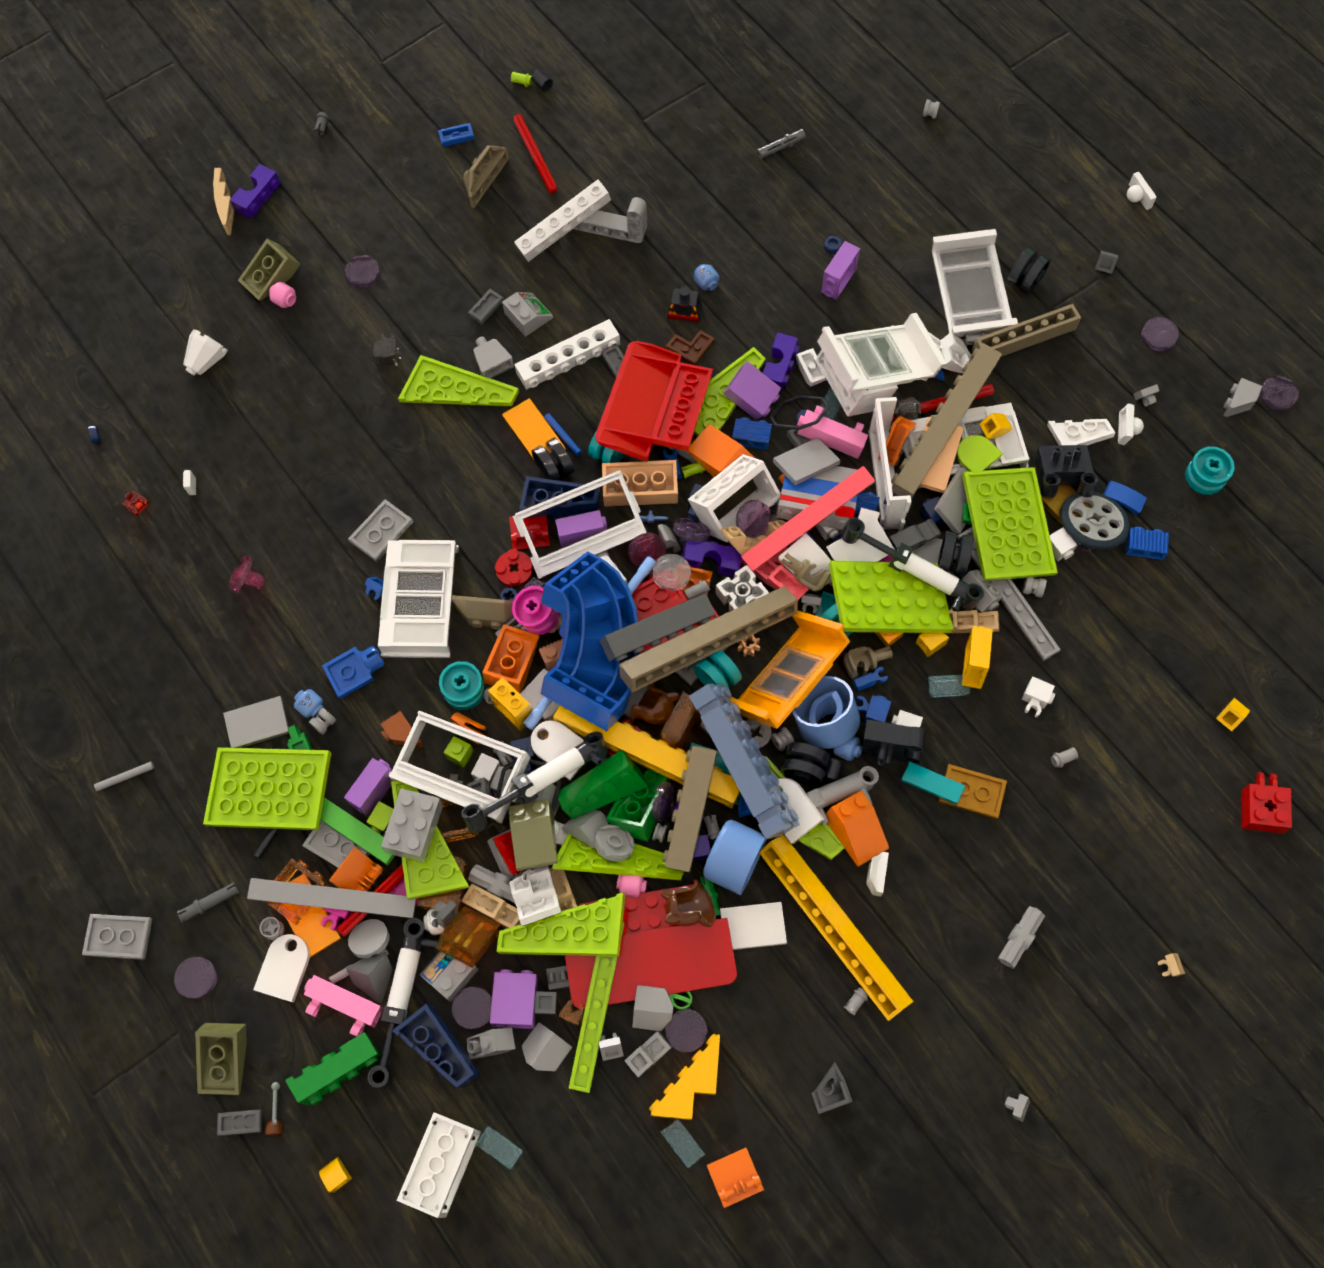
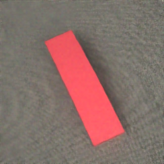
(777, 577)

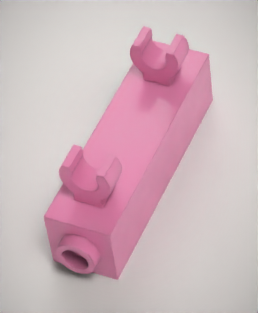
(833, 434)
(344, 1001)

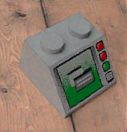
(526, 312)

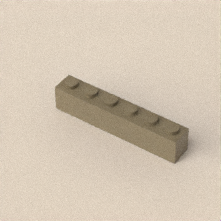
(1032, 331)
(691, 808)

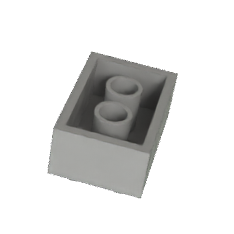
(412, 825)

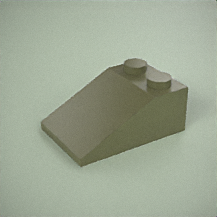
(267, 268)
(533, 834)
(220, 1058)

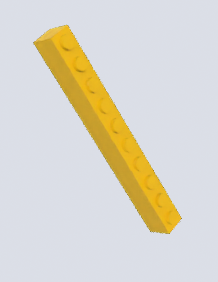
(650, 753)
(836, 927)

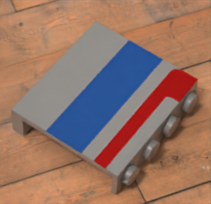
(798, 497)

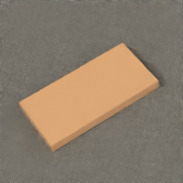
(939, 474)

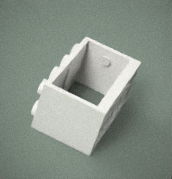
(856, 401)
(725, 485)
(439, 1166)

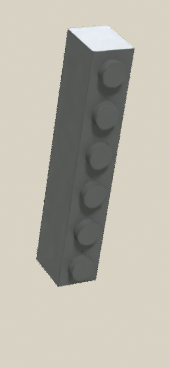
(657, 627)

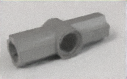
(494, 882)
(1021, 937)

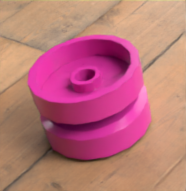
(532, 613)

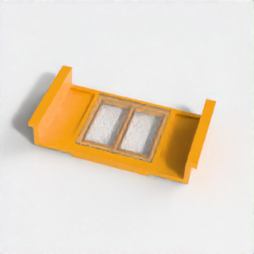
(793, 670)

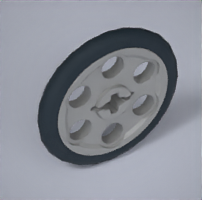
(1091, 539)

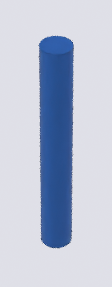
(565, 437)

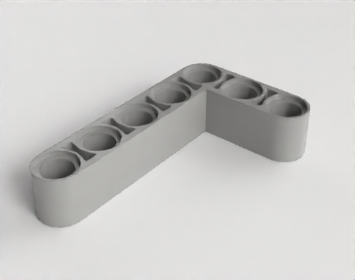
(627, 228)

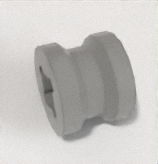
(931, 109)
(782, 738)

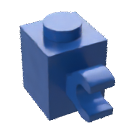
(876, 710)

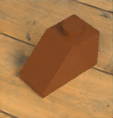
(397, 730)

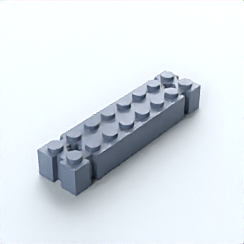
(745, 760)

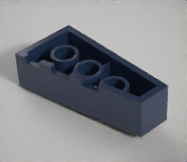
(540, 490)
(437, 1045)

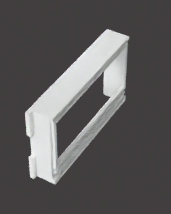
(893, 514)
(593, 544)
(444, 787)

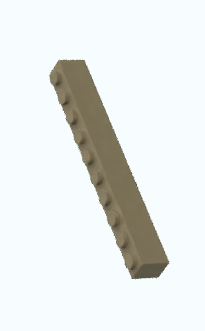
(946, 421)
(708, 639)

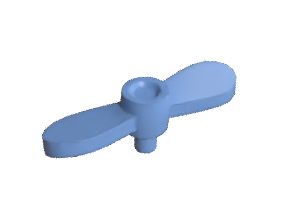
(650, 518)

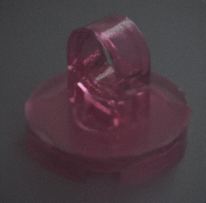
(646, 545)
(244, 575)

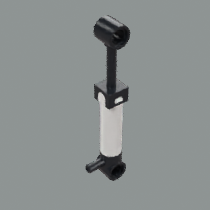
(965, 594)
(528, 785)
(400, 993)

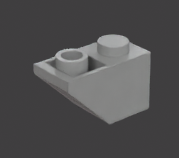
(1243, 397)
(490, 1043)

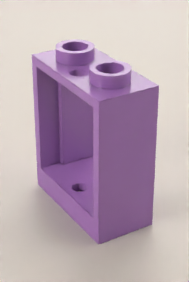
(840, 270)

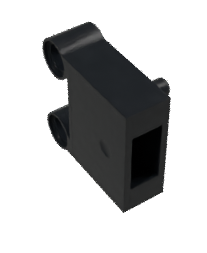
(1065, 466)
(893, 742)

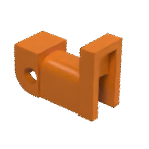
(897, 437)

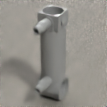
(843, 789)

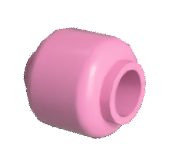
(282, 295)
(631, 885)

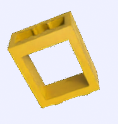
(977, 657)
(514, 707)

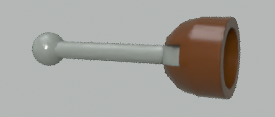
(274, 1127)

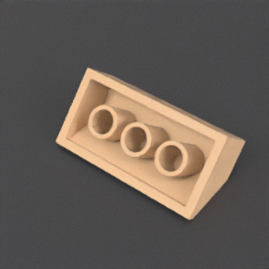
(649, 481)

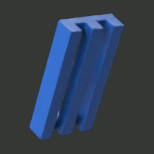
(455, 136)

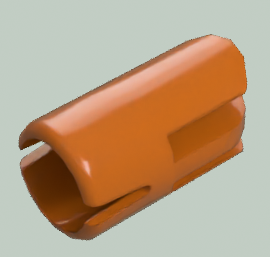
(464, 722)

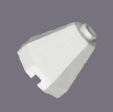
(202, 353)

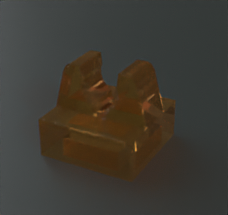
(568, 1014)

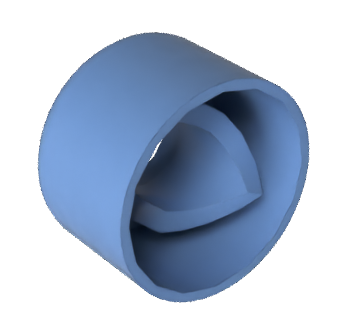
(828, 697)
(734, 856)

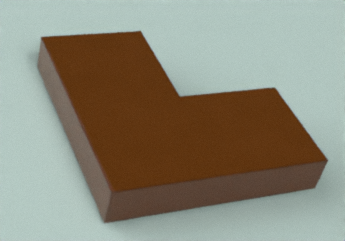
(691, 351)

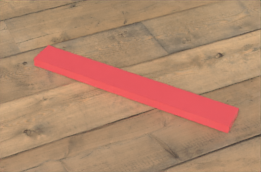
(808, 518)

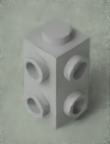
(991, 593)

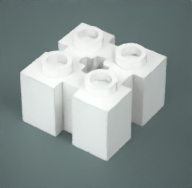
(743, 582)

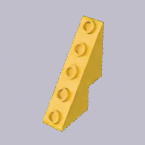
(697, 1079)

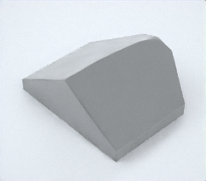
(586, 826)
(652, 1008)
(545, 1049)

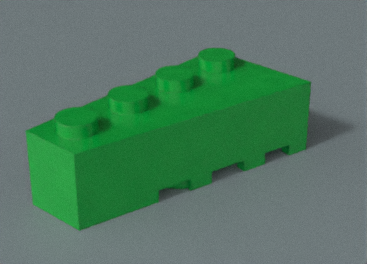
(602, 785)
(334, 1070)

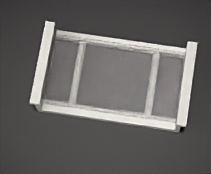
(971, 283)

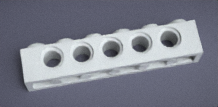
(563, 220)
(558, 354)

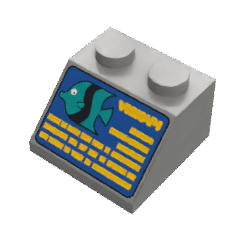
(448, 975)

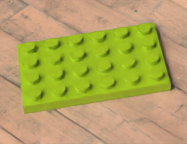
(1009, 524)
(884, 600)
(267, 788)

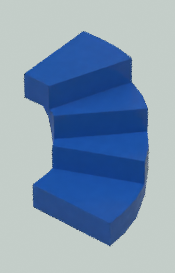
(592, 605)

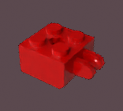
(1266, 806)

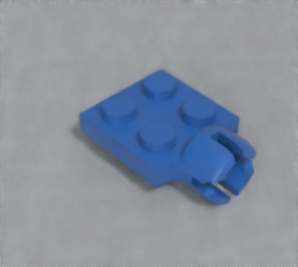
(352, 670)

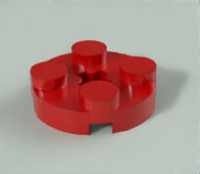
(514, 578)

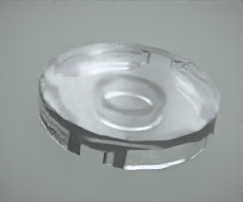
(671, 572)

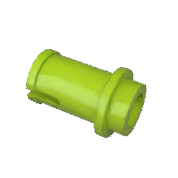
(521, 79)
(692, 469)

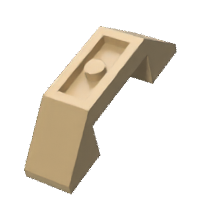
(742, 542)

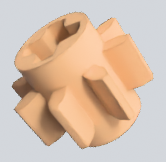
(752, 647)

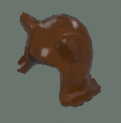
(654, 706)
(688, 906)

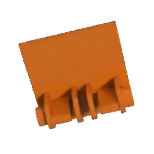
(356, 872)
(735, 1177)

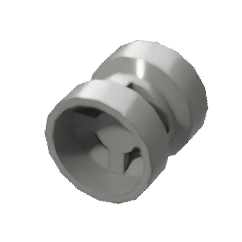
(1034, 586)
(320, 725)
(269, 925)

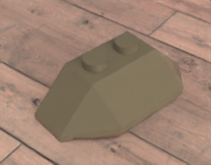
(484, 171)
(484, 611)

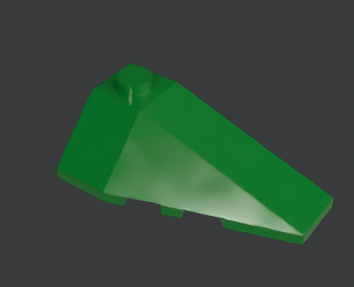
(635, 810)

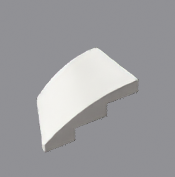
(953, 351)
(807, 549)
(535, 895)

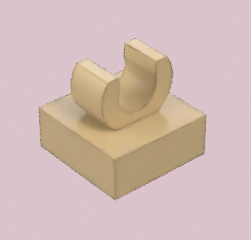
(1174, 965)

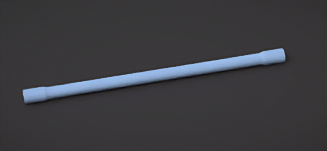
(537, 713)

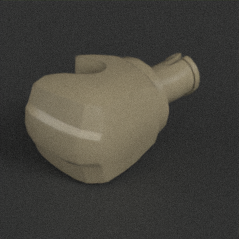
(802, 573)
(864, 658)

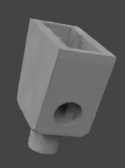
(492, 357)

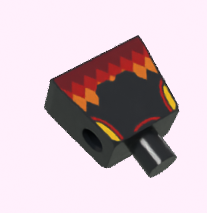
(685, 305)

